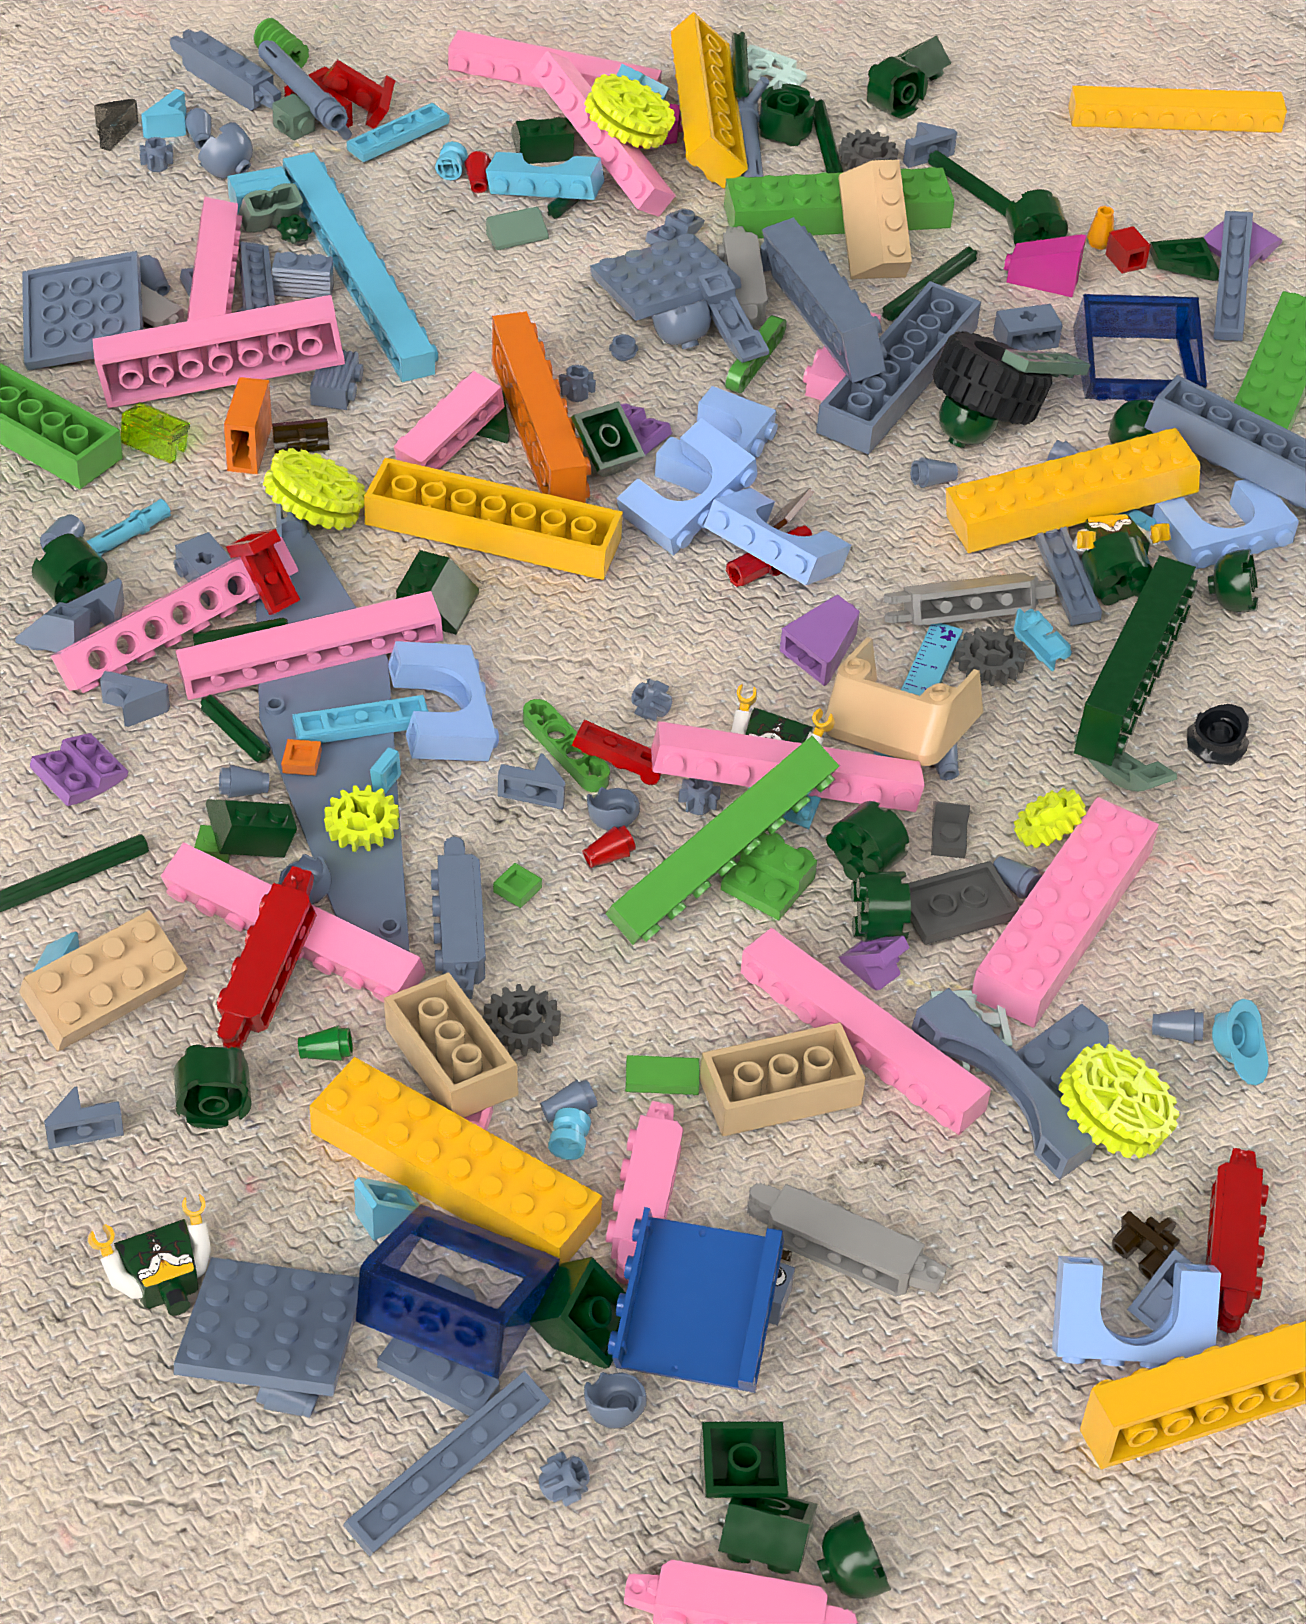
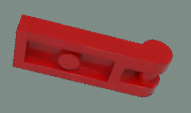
(617, 750)

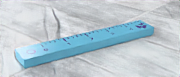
(931, 660)

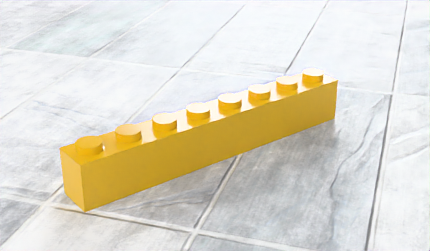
(1177, 109)

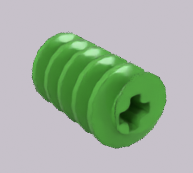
(273, 31)

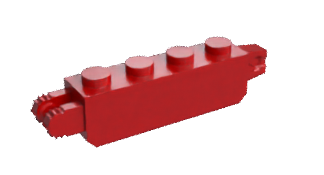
(267, 959)
(1235, 1234)

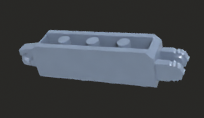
(226, 69)
(460, 916)

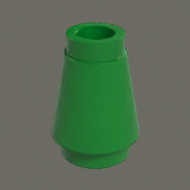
(327, 1044)

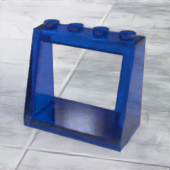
(1139, 318)
(441, 1318)

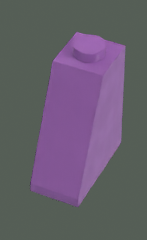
(821, 638)

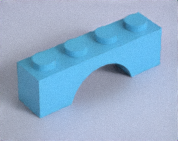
(574, 179)

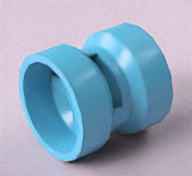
(451, 161)
(569, 1134)

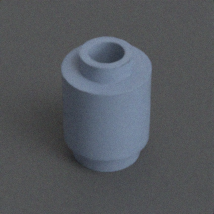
(63, 525)

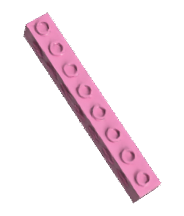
(73, 660)

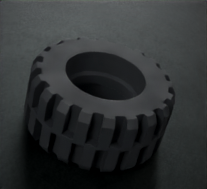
(975, 376)

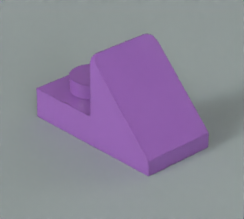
(876, 960)

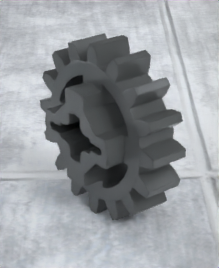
(866, 147)
(991, 655)
(522, 1019)

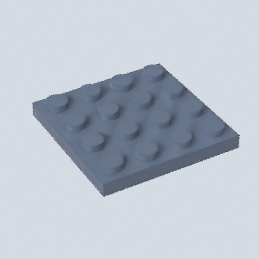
(659, 276)
(77, 303)
(269, 1327)

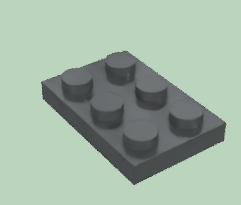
(960, 902)

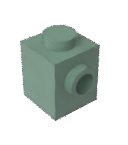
(293, 117)

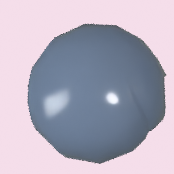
(613, 808)
(321, 875)
(615, 1399)

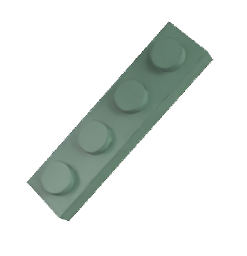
(1046, 362)

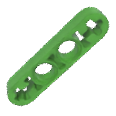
(742, 373)
(561, 747)

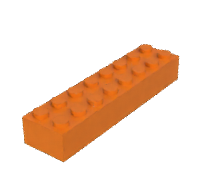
(538, 409)

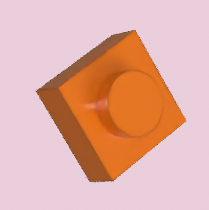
(301, 757)

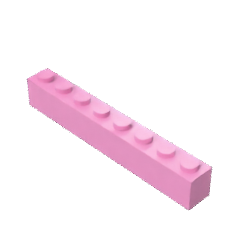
(515, 60)
(622, 160)
(215, 260)
(308, 645)
(747, 758)
(331, 944)
(875, 1036)

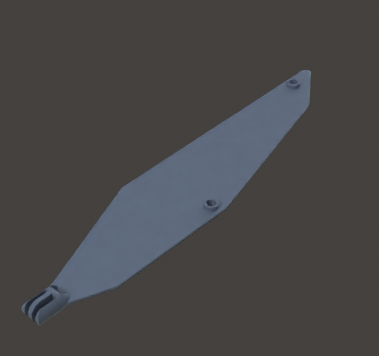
(365, 884)

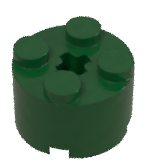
(896, 87)
(786, 114)
(1036, 217)
(1117, 567)
(69, 568)
(868, 840)
(881, 905)
(212, 1086)

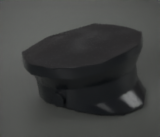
(1219, 735)

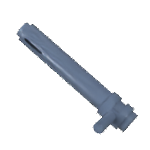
(321, 104)
(749, 121)

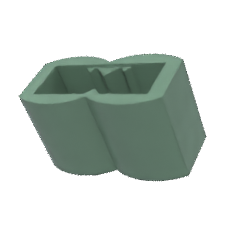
(266, 208)

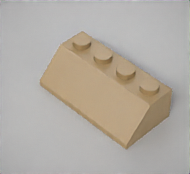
(875, 220)

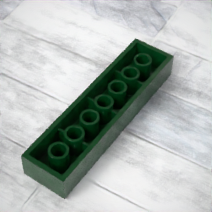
(1136, 661)

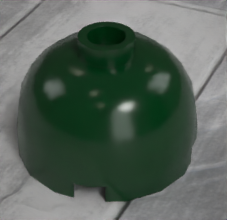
(1130, 421)
(964, 424)
(1235, 581)
(852, 1559)

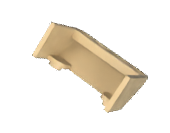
(896, 720)

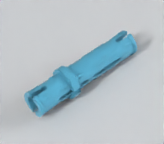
(137, 523)

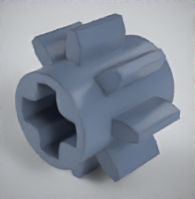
(156, 154)
(577, 383)
(651, 699)
(699, 795)
(564, 1478)

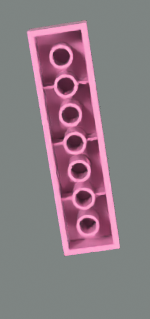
(218, 351)
(1064, 912)

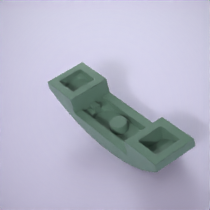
(1133, 774)

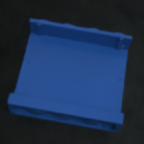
(696, 1302)

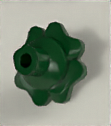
(294, 229)

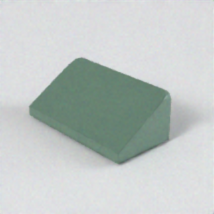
(516, 228)

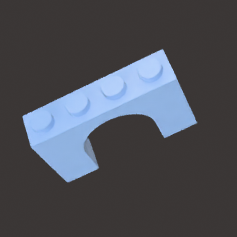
(734, 416)
(743, 521)
(677, 522)
(1201, 544)
(454, 672)
(1082, 1334)

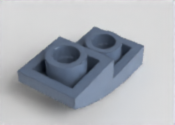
(676, 223)

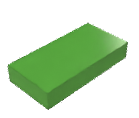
(662, 1075)

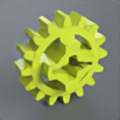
(358, 818)
(1049, 818)

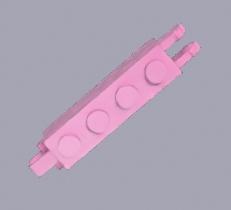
(647, 1178)
(721, 1596)

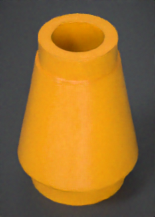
(1100, 227)

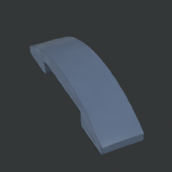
(730, 317)

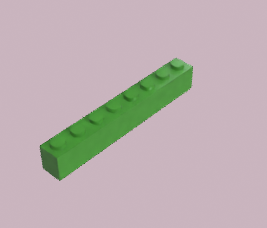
(722, 840)

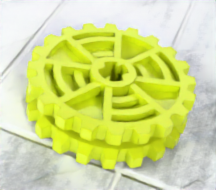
(629, 111)
(314, 489)
(1118, 1101)

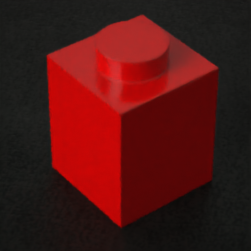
(1127, 249)

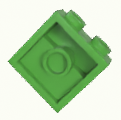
(771, 876)

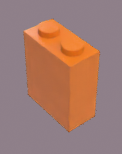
(248, 425)

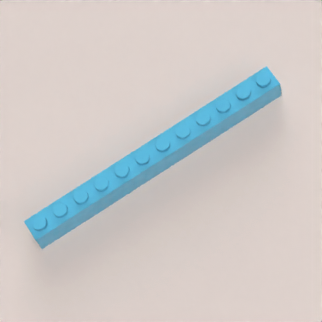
(361, 269)

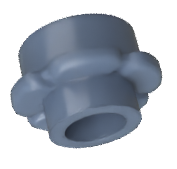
(623, 347)

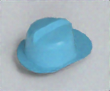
(1241, 1041)

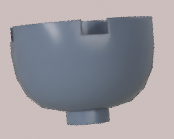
(227, 153)
(683, 324)

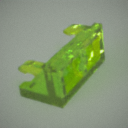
(154, 432)

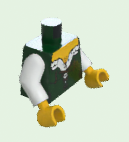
(1103, 525)
(772, 726)
(160, 1263)

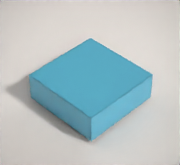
(385, 770)

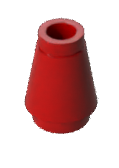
(476, 170)
(611, 846)

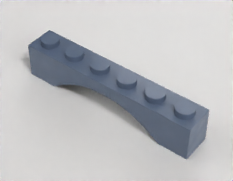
(961, 1034)

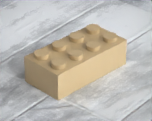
(103, 980)
(451, 1046)
(781, 1079)

